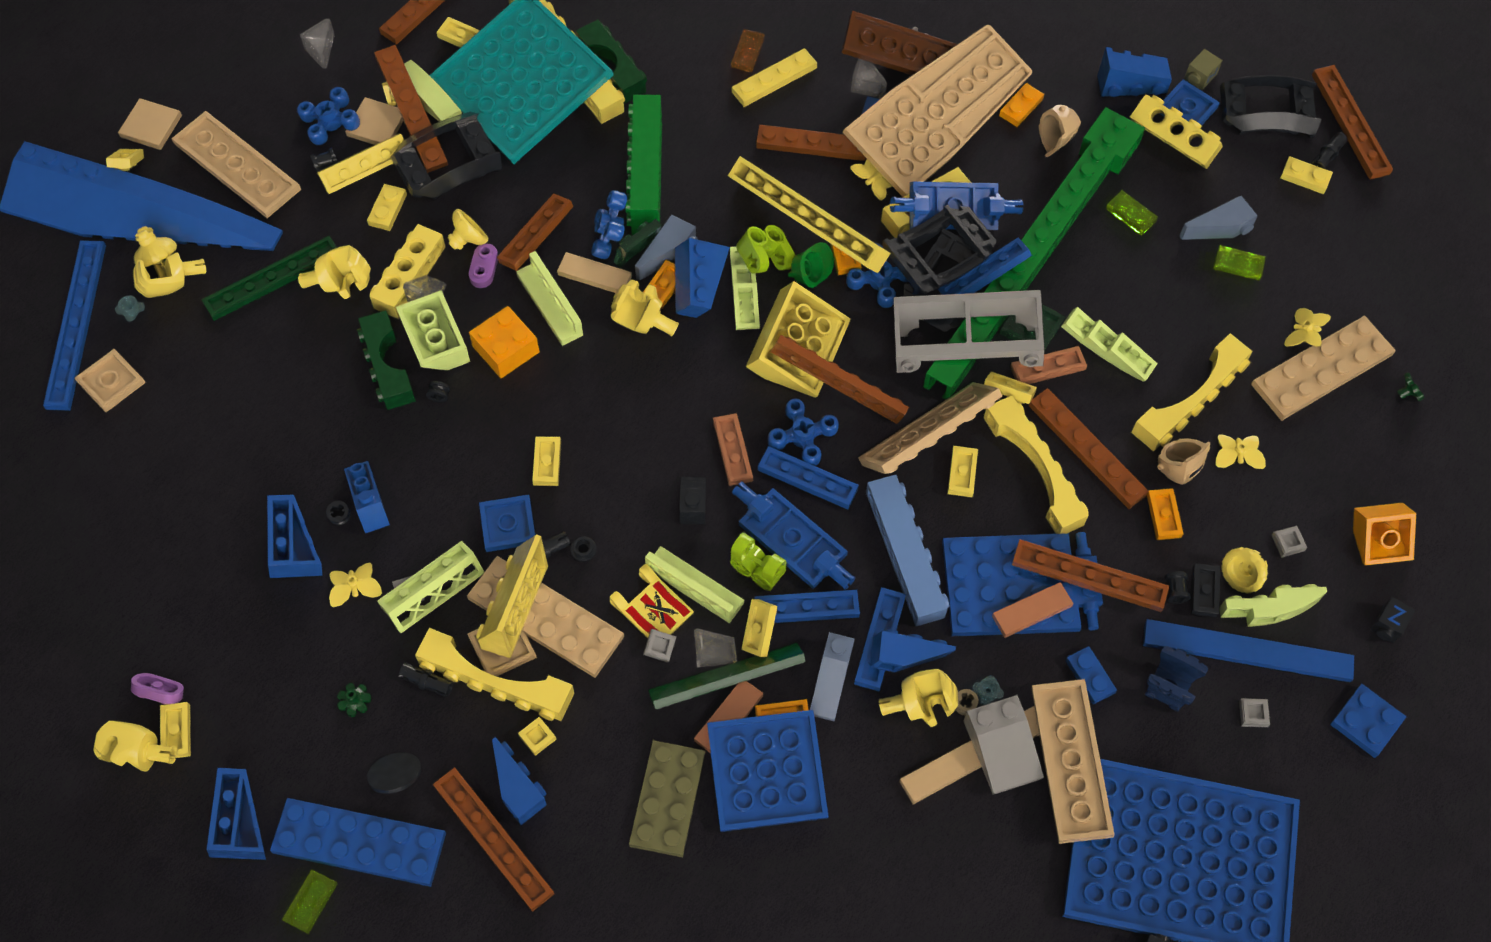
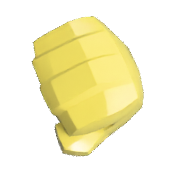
(337, 271)
(170, 275)
(640, 309)
(920, 695)
(131, 743)

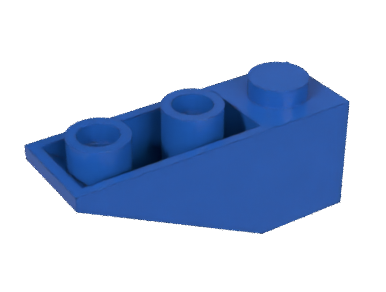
(366, 497)
(898, 652)
(516, 789)

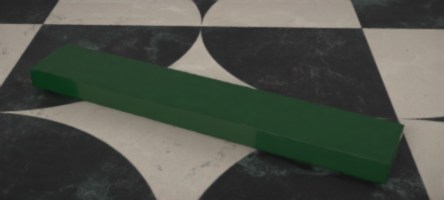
(266, 279)
(726, 676)

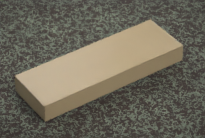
(593, 272)

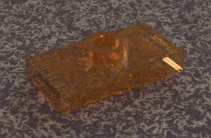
(747, 50)

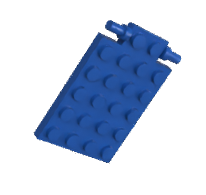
(984, 581)

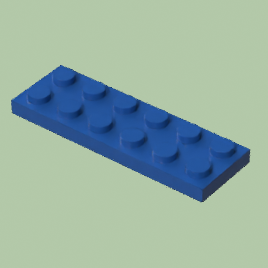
(358, 842)

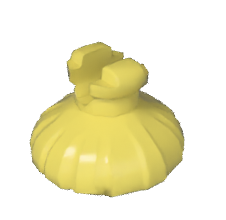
(465, 231)
(152, 248)
(1244, 569)

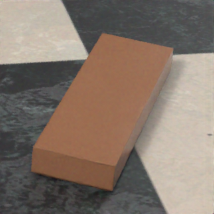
(1054, 365)
(732, 449)
(1032, 609)
(735, 706)

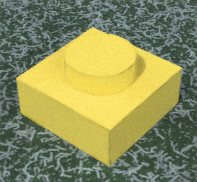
(537, 736)

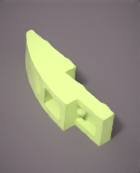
(1279, 606)

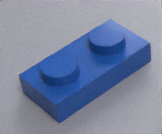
(1087, 667)

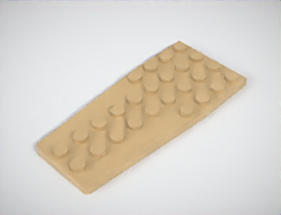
(938, 109)

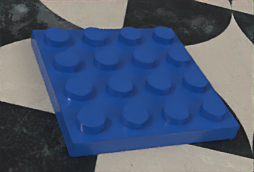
(767, 770)

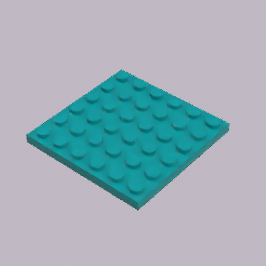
(521, 76)

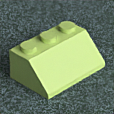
(433, 332)

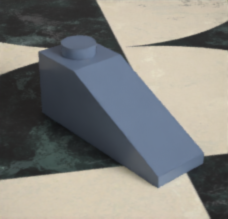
(1222, 222)
(663, 246)
(831, 676)

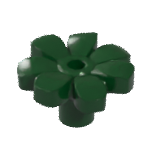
(1410, 388)
(354, 699)

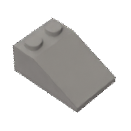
(1004, 744)

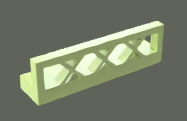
(550, 300)
(430, 582)
(694, 584)

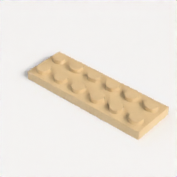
(236, 164)
(1323, 368)
(930, 427)
(557, 623)
(1072, 762)

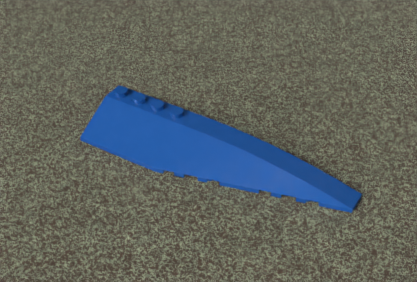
(115, 203)

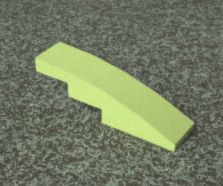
(431, 95)
(744, 293)
(1108, 345)

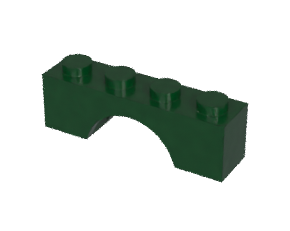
(626, 75)
(379, 337)

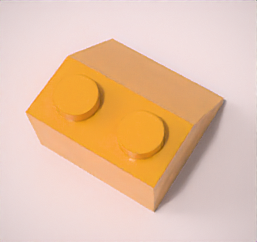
(1385, 533)

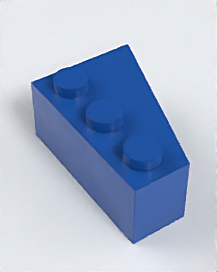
(1133, 75)
(697, 275)
(289, 543)
(234, 821)

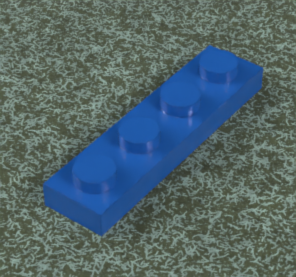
(990, 269)
(808, 477)
(814, 606)
(885, 617)

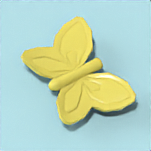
(873, 177)
(1307, 328)
(1243, 449)
(352, 581)

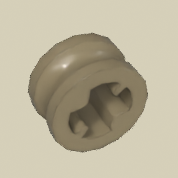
(968, 694)

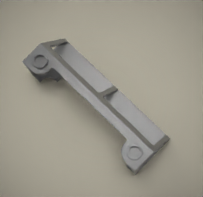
(1022, 304)

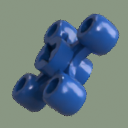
(328, 116)
(609, 224)
(880, 281)
(803, 425)

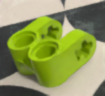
(759, 245)
(752, 561)

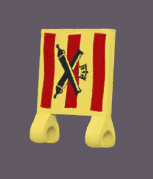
(654, 607)

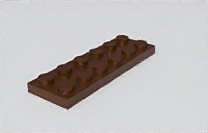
(891, 44)

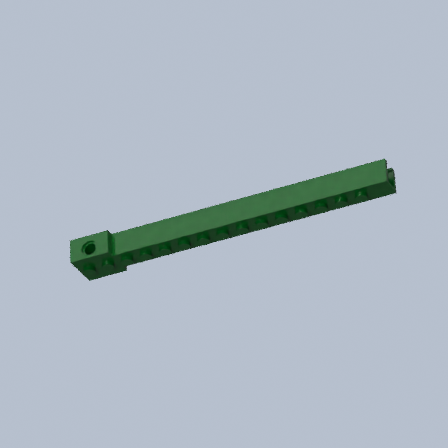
(1103, 150)

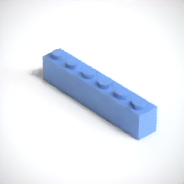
(906, 550)

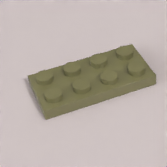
(667, 799)

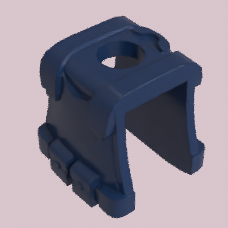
(1179, 670)

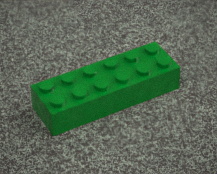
(644, 161)

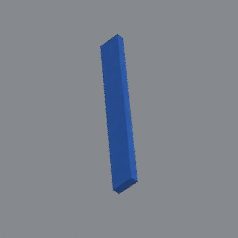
(74, 326)
(1249, 650)

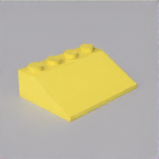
(808, 322)
(514, 598)

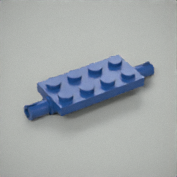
(931, 197)
(793, 537)

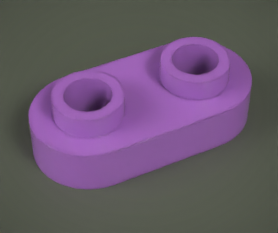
(483, 263)
(157, 688)

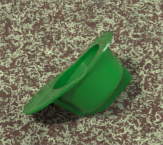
(812, 265)

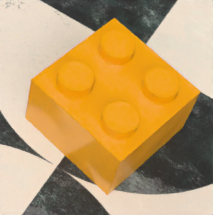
(504, 342)

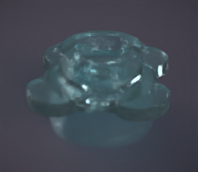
(126, 303)
(988, 683)

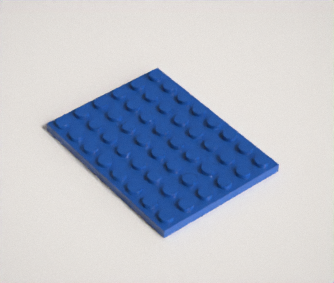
(1187, 860)

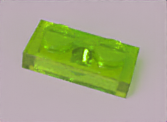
(1132, 212)
(1239, 262)
(309, 901)

